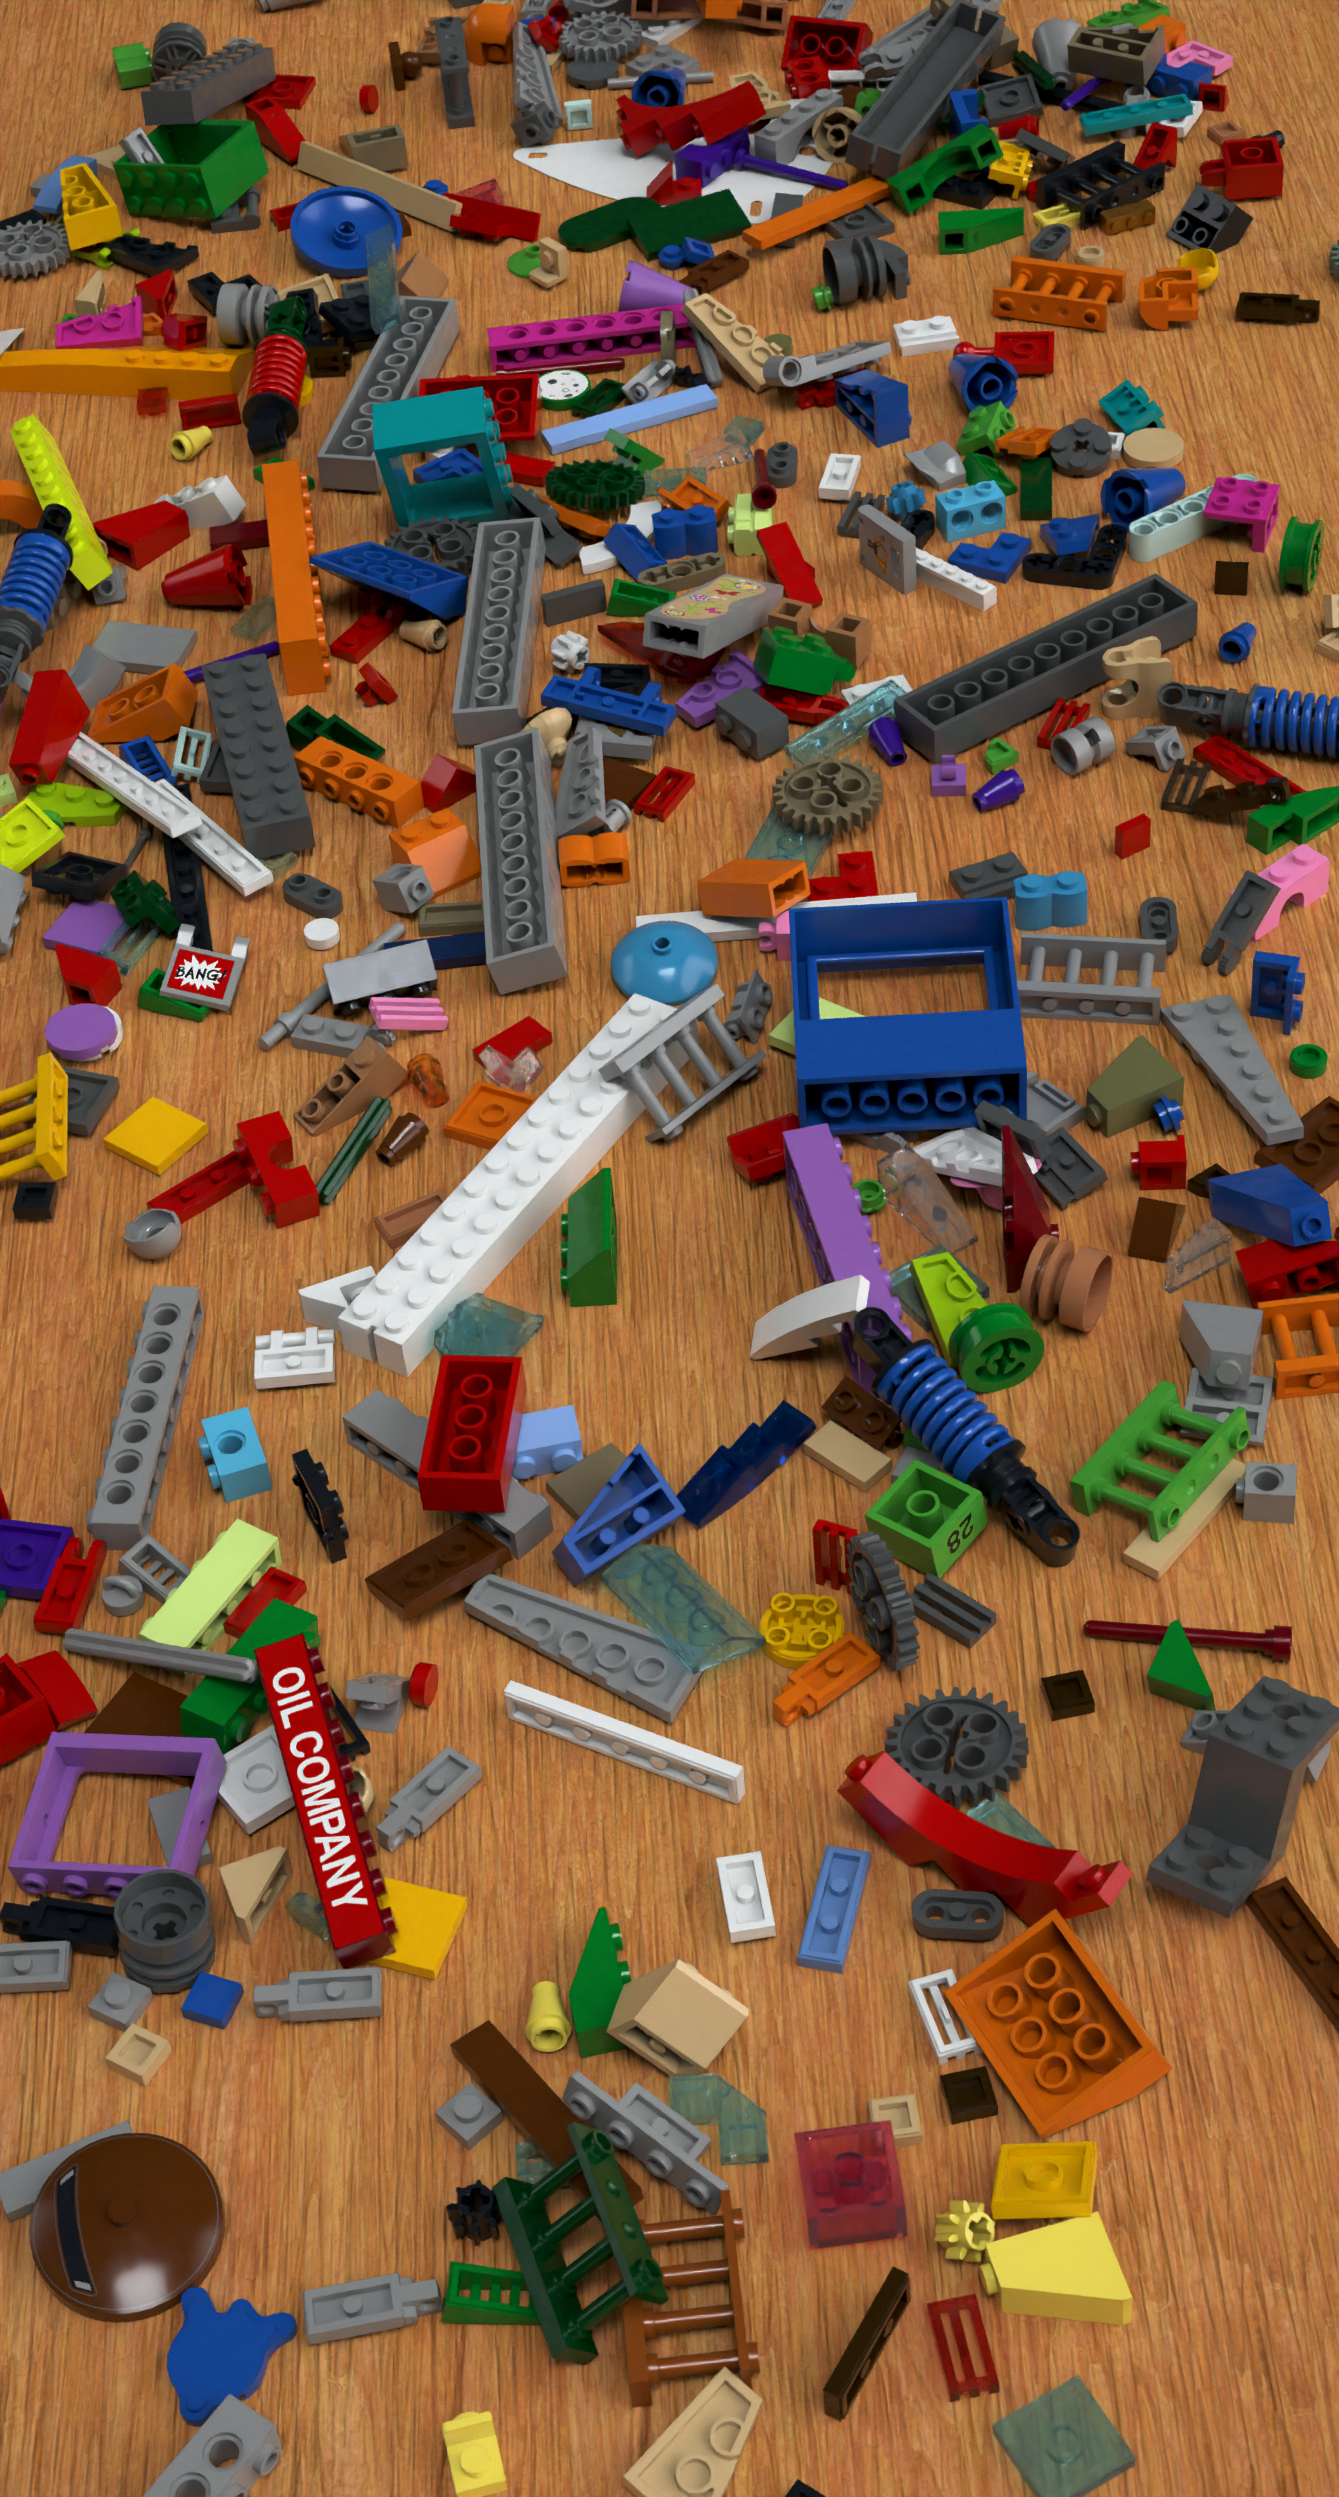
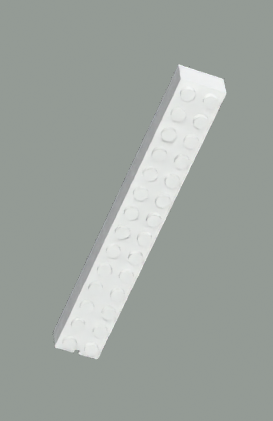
(506, 1196)

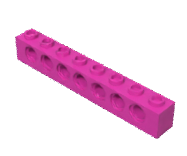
(585, 338)

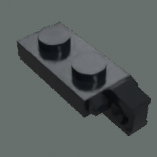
(54, 1919)

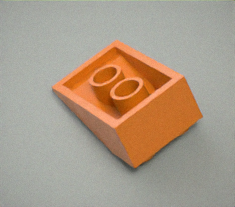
(147, 707)

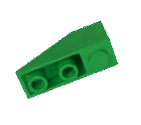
(976, 229)
(598, 1988)

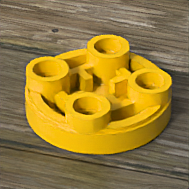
(800, 1627)

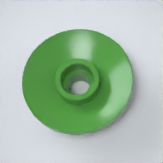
(524, 261)

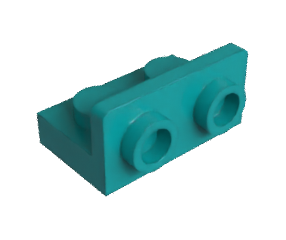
(1130, 408)

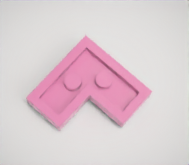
(1202, 55)

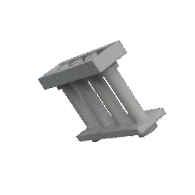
(1091, 1001)
(652, 1047)

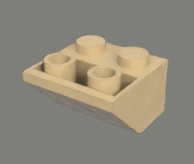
(676, 2018)

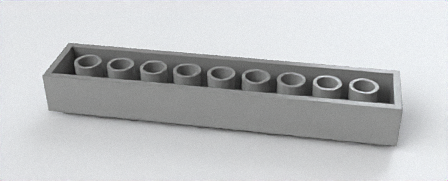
(390, 374)
(499, 631)
(519, 862)

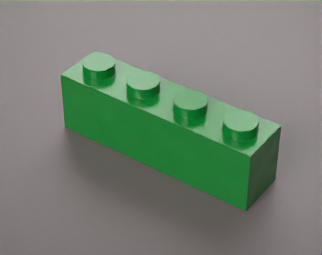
(229, 1707)

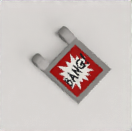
(201, 974)

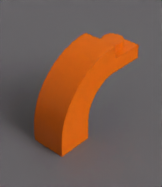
(19, 503)

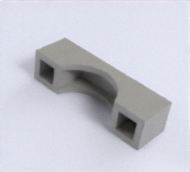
(781, 137)

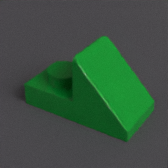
(632, 453)

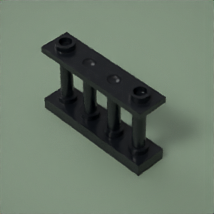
(1097, 168)

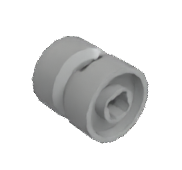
(1082, 745)

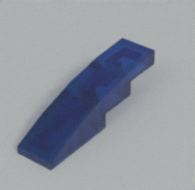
(745, 1465)

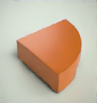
(151, 324)

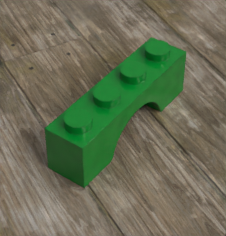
(966, 152)

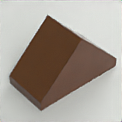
(1155, 1229)

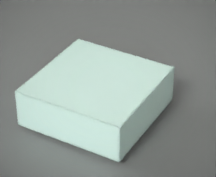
(578, 115)

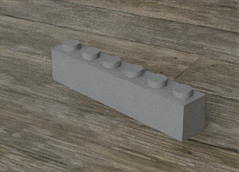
(395, 1440)

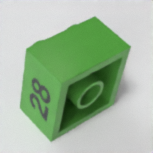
(928, 1518)

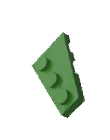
(1135, 14)

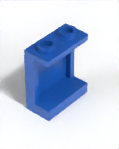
(964, 115)

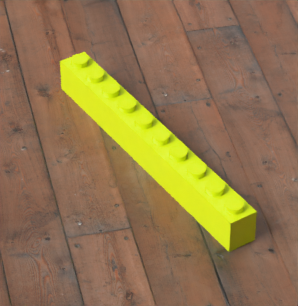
(55, 485)

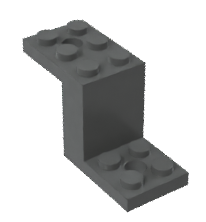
(1245, 1796)

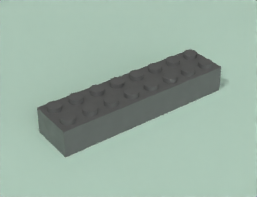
(208, 85)
(258, 756)

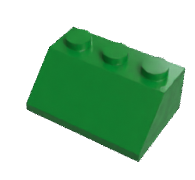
(590, 1244)

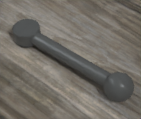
(145, 835)

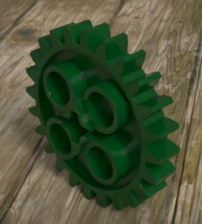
(595, 485)

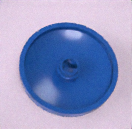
(332, 227)

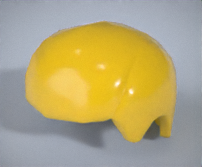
(1206, 265)

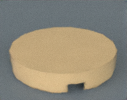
(1153, 448)

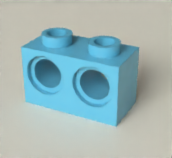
(970, 511)

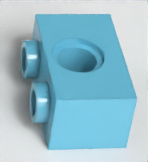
(235, 1454)

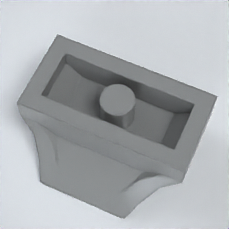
(939, 465)

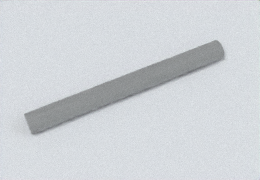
(628, 82)

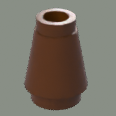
(403, 1138)

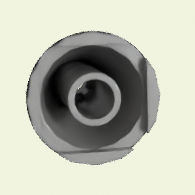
(1051, 49)

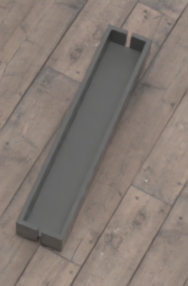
(920, 92)

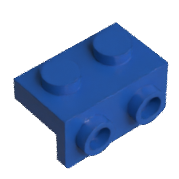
(1276, 988)

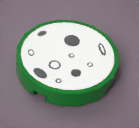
(563, 388)

